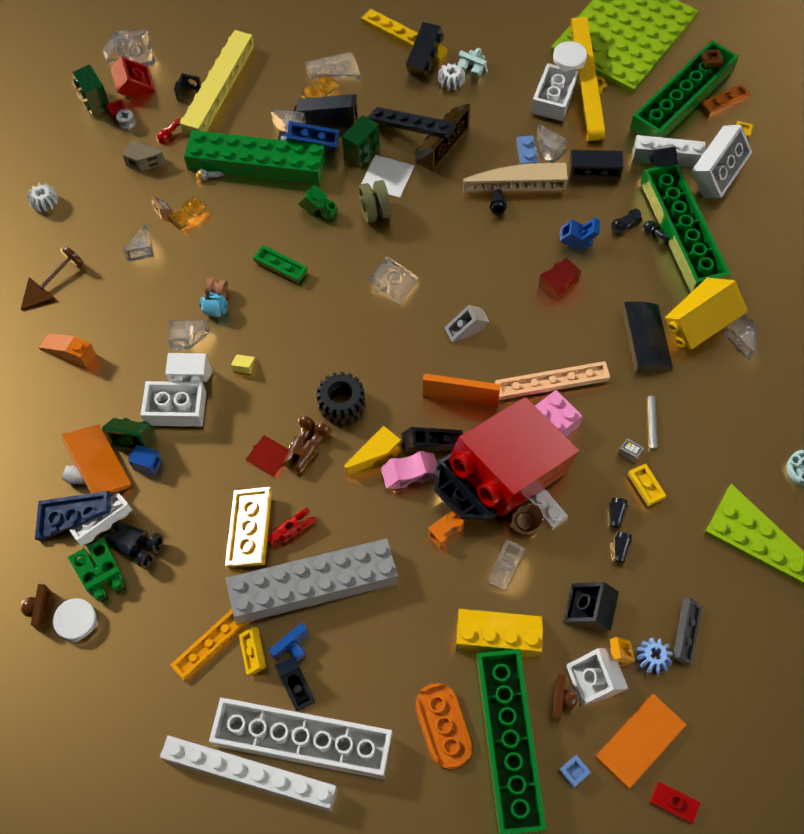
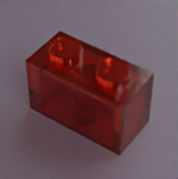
(559, 278)

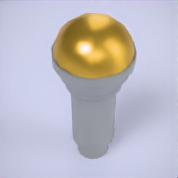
(204, 174)

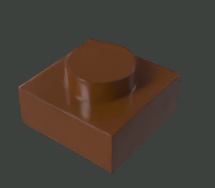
(712, 58)

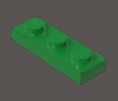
(280, 264)

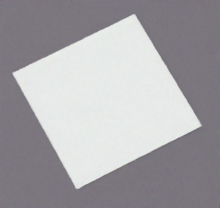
(391, 171)

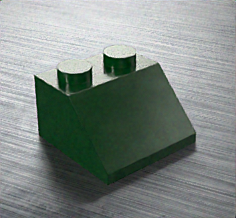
(127, 433)

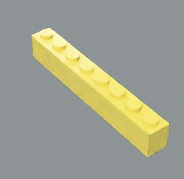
(217, 83)

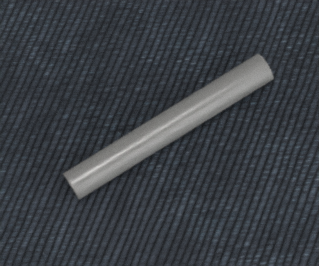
(652, 423)

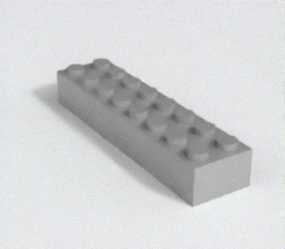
(311, 581)

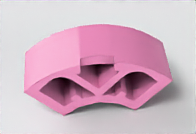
(402, 471)

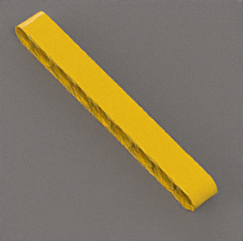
(588, 82)

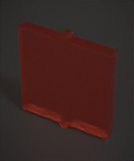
(268, 455)

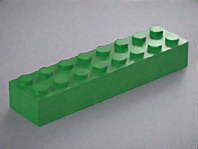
(682, 94)
(255, 157)
(684, 225)
(510, 743)

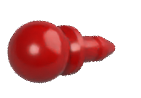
(164, 135)

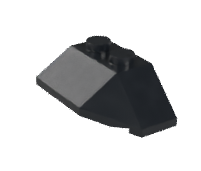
(459, 493)

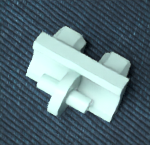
(473, 59)

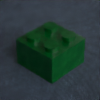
(90, 90)

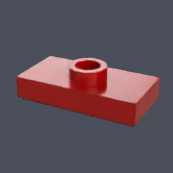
(675, 802)

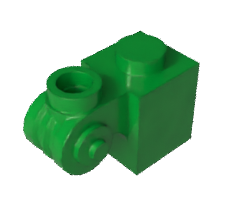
(316, 200)

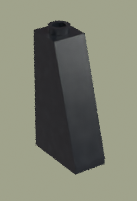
(329, 111)

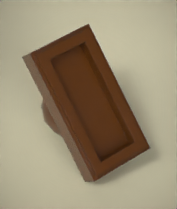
(37, 607)
(565, 699)

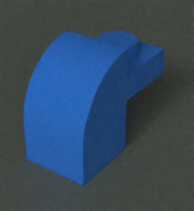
(578, 235)

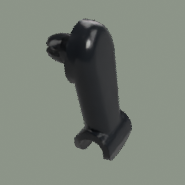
(623, 224)

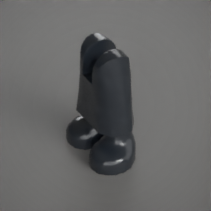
(129, 537)

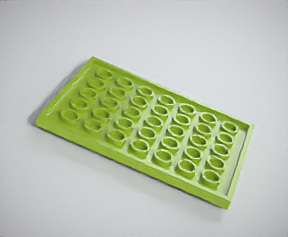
(632, 36)

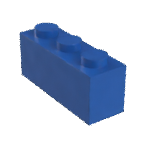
(312, 134)

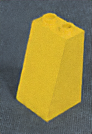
(705, 312)

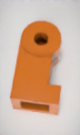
(444, 528)

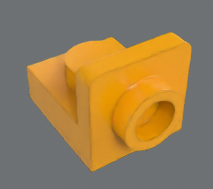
(621, 651)

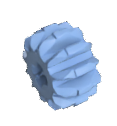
(660, 662)

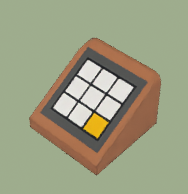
(161, 207)

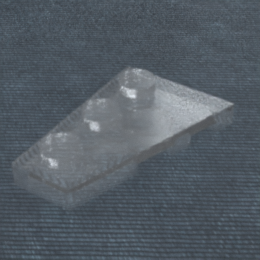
(335, 66)

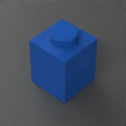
(145, 459)

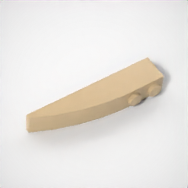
(520, 178)

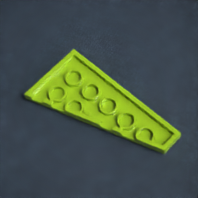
(752, 533)

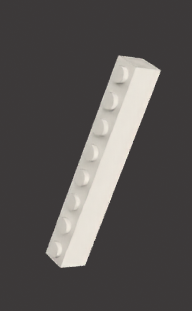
(249, 773)

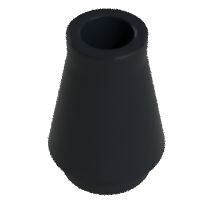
(498, 202)
(618, 509)
(622, 543)

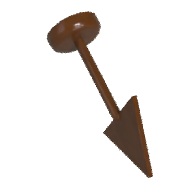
(36, 293)

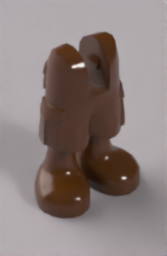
(306, 449)

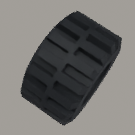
(340, 385)

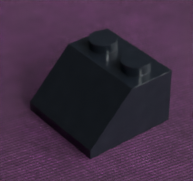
(591, 606)

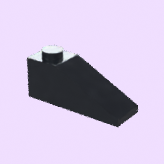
(429, 439)

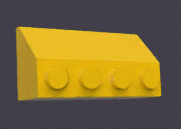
(499, 631)

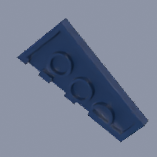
(68, 512)

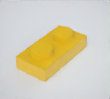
(646, 485)
(252, 651)

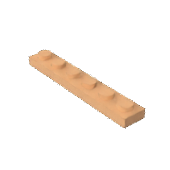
(553, 380)

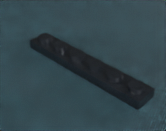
(412, 122)

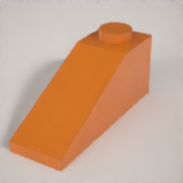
(69, 348)

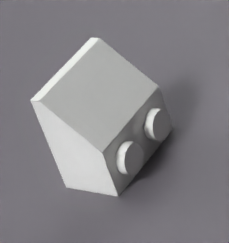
(188, 367)
(596, 676)

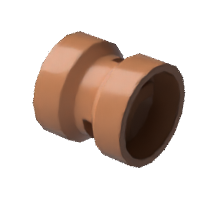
(218, 287)

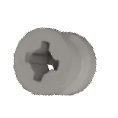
(126, 119)

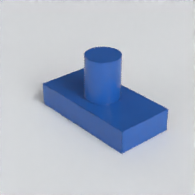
(291, 644)

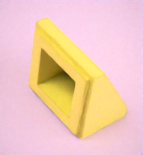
(243, 364)

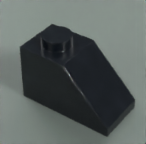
(663, 155)
(294, 683)

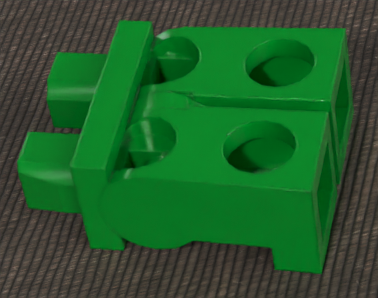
(97, 576)

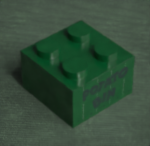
(361, 141)

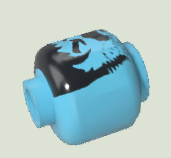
(213, 304)

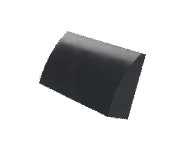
(646, 336)

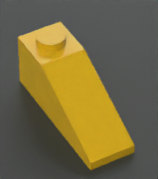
(376, 451)

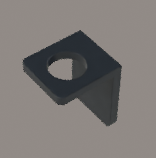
(183, 82)

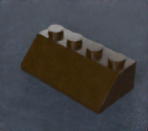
(436, 148)

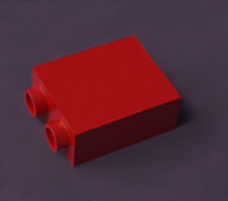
(512, 456)

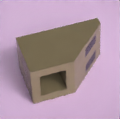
(142, 156)

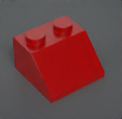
(131, 78)

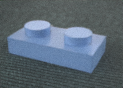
(526, 150)

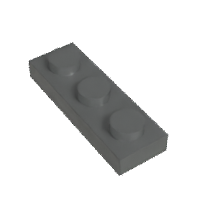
(687, 632)

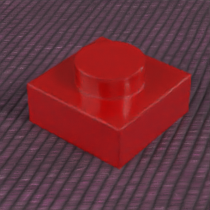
(115, 107)

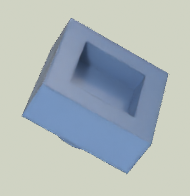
(574, 771)

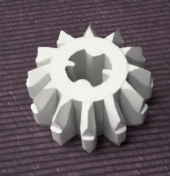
(451, 76)
(42, 197)

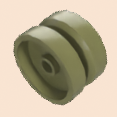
(375, 201)

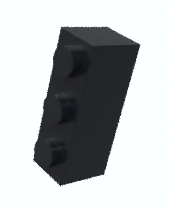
(424, 49)
(596, 164)

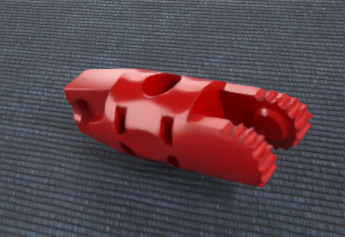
(283, 533)

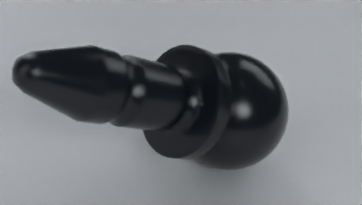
(650, 227)

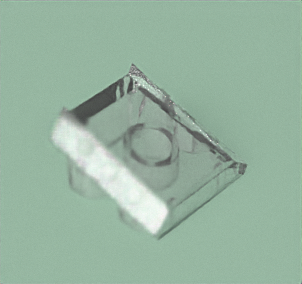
(136, 47)
(393, 280)

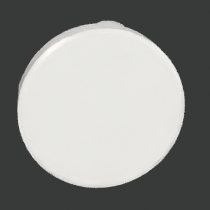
(569, 56)
(75, 619)

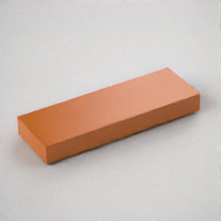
(724, 100)

